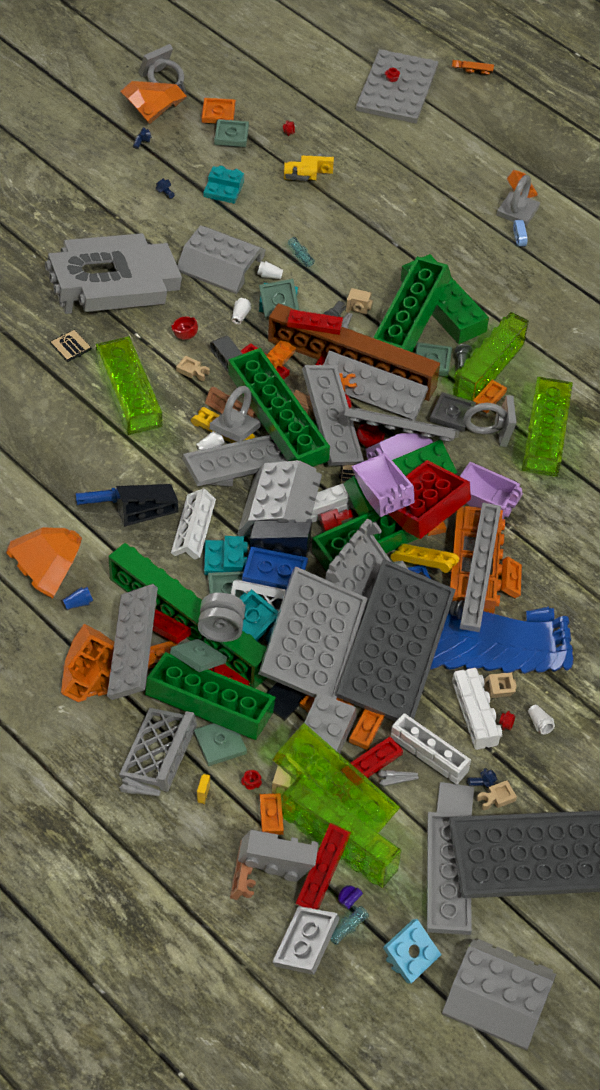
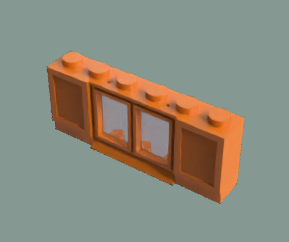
(463, 546)

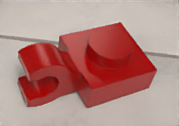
(333, 518)

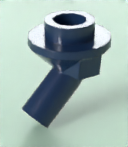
(144, 135)
(163, 186)
(487, 778)

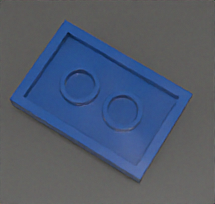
(271, 567)

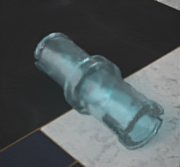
(301, 252)
(349, 924)

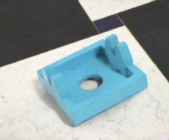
(398, 951)

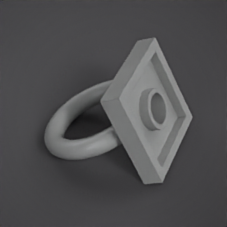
(156, 61)
(519, 206)
(504, 420)
(236, 423)

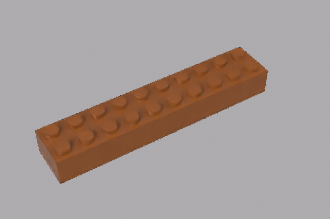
(357, 347)

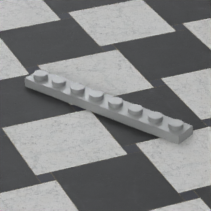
(480, 567)

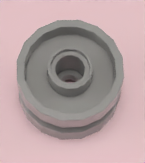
(221, 617)

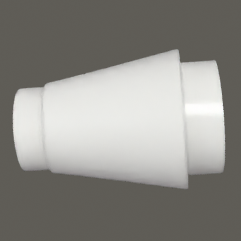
(269, 270)
(241, 309)
(212, 440)
(542, 721)

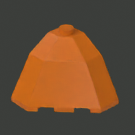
(152, 98)
(45, 556)
(87, 665)

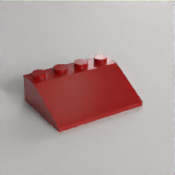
(436, 497)

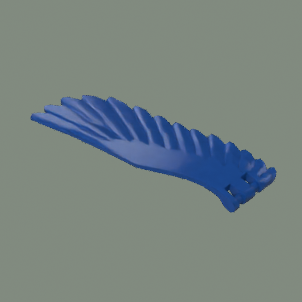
(505, 645)

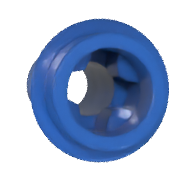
(78, 599)
(540, 615)

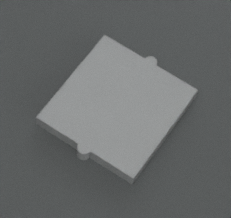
(455, 799)

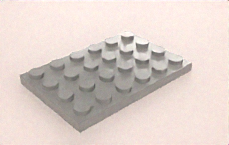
(402, 98)
(408, 425)
(312, 635)

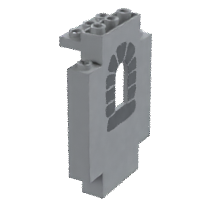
(140, 277)

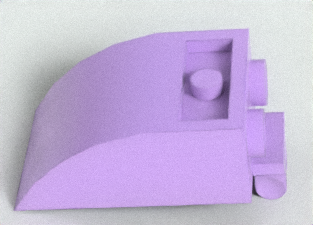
(398, 445)
(384, 484)
(491, 488)

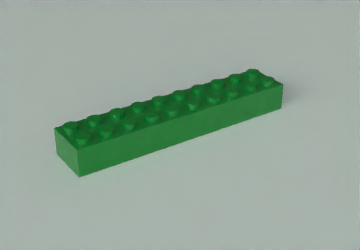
(134, 571)

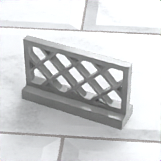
(175, 752)

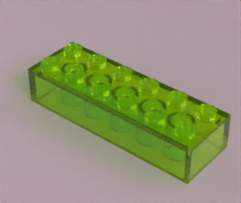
(491, 357)
(129, 385)
(547, 426)
(329, 772)
(365, 849)

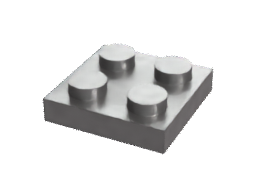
(450, 411)

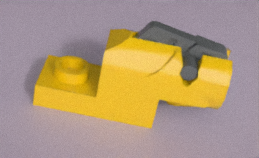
(308, 168)

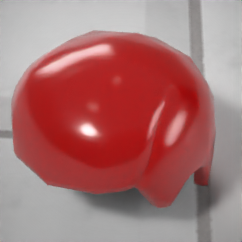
(185, 328)
(369, 435)

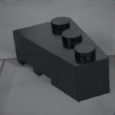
(145, 502)
(282, 537)

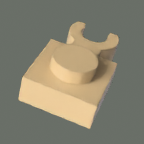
(191, 367)
(498, 794)

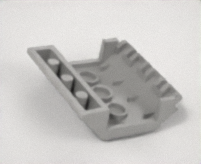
(218, 258)
(280, 493)
(359, 561)
(499, 993)

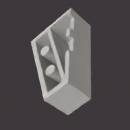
(276, 855)

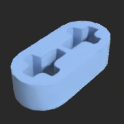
(520, 233)

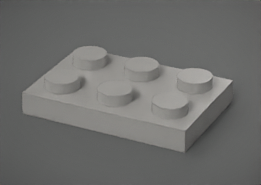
(306, 940)

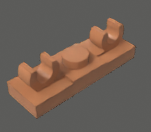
(218, 399)
(240, 881)

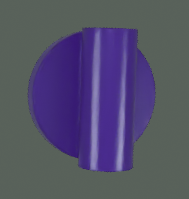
(349, 896)

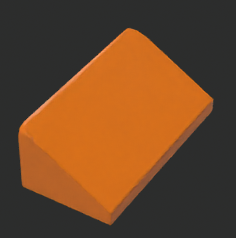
(514, 179)

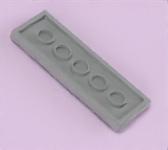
(380, 387)
(329, 409)
(232, 460)
(132, 642)
(445, 905)

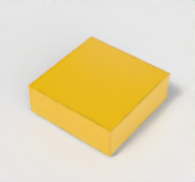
(203, 788)

